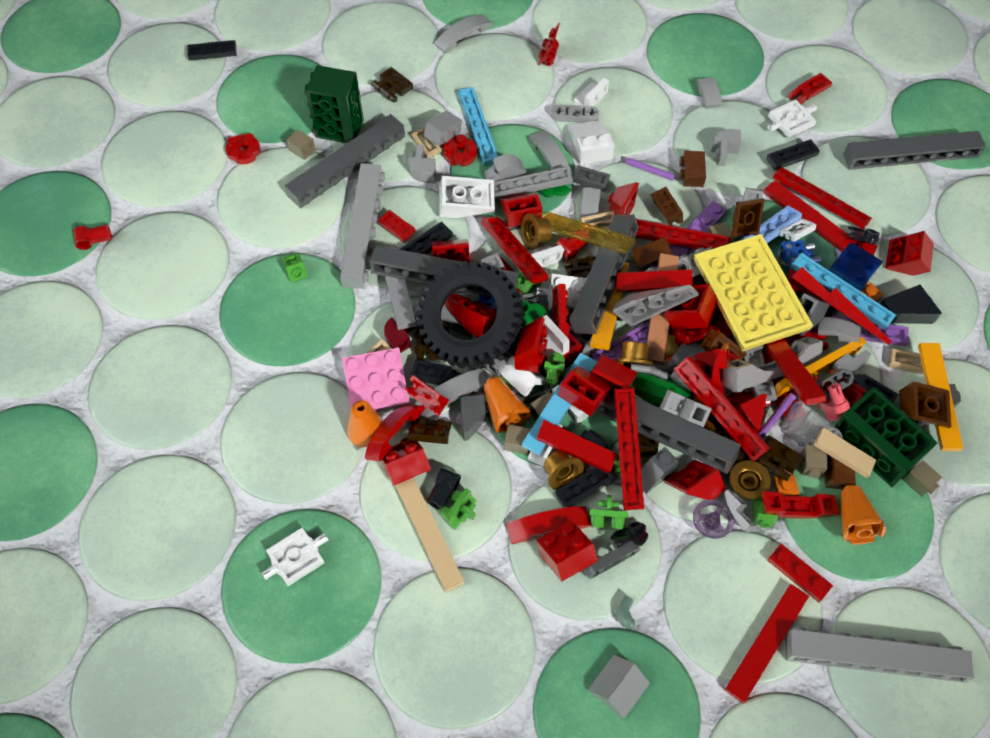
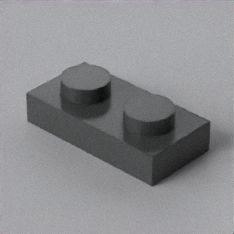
(591, 178)

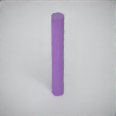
(649, 168)
(776, 415)

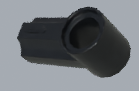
(444, 485)

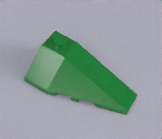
(653, 388)

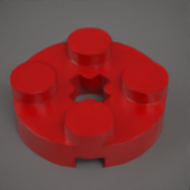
(246, 141)
(460, 143)

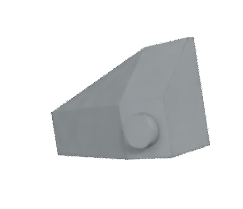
(646, 304)

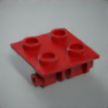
(550, 46)
(689, 336)

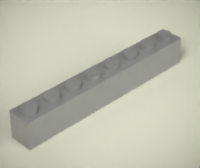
(361, 227)
(879, 655)

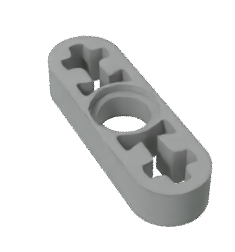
(562, 117)

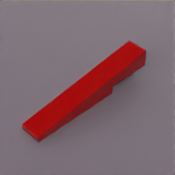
(839, 302)

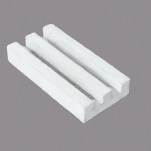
(798, 229)

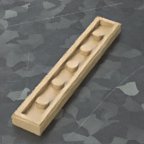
(429, 535)

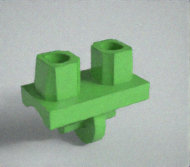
(554, 369)
(461, 510)
(597, 515)

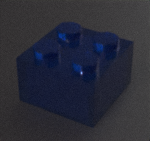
(856, 266)

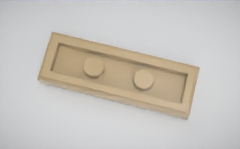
(844, 452)

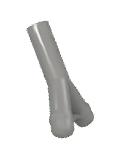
(657, 370)

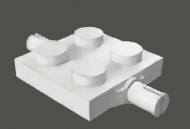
(792, 118)
(573, 286)
(295, 556)

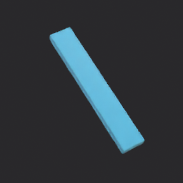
(478, 125)
(871, 309)
(555, 409)

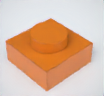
(872, 292)
(788, 488)

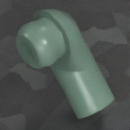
(623, 613)

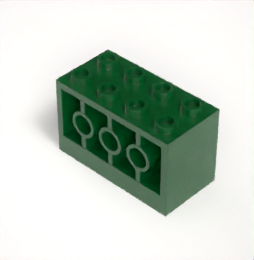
(334, 104)
(885, 435)

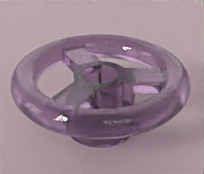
(708, 524)

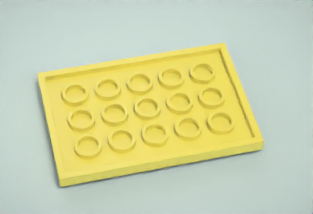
(752, 292)

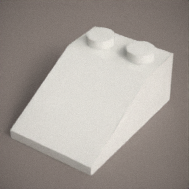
(591, 142)
(465, 197)

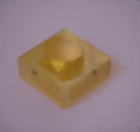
(671, 348)

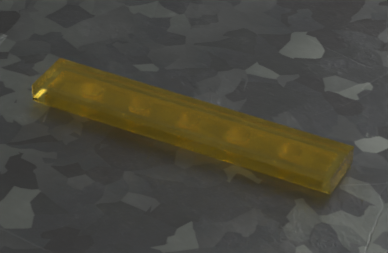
(590, 233)

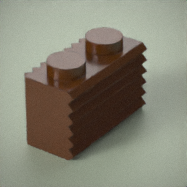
(693, 168)

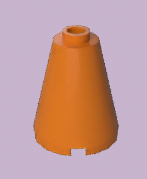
(504, 405)
(362, 423)
(859, 517)

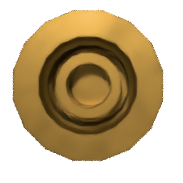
(535, 230)
(634, 353)
(562, 469)
(749, 479)

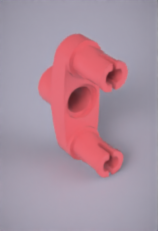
(835, 404)

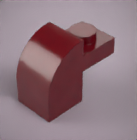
(397, 338)

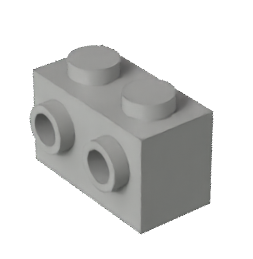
(442, 128)

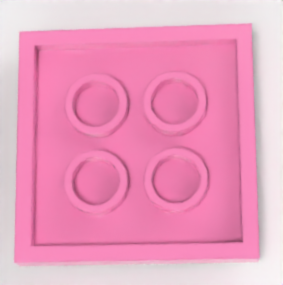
(376, 379)

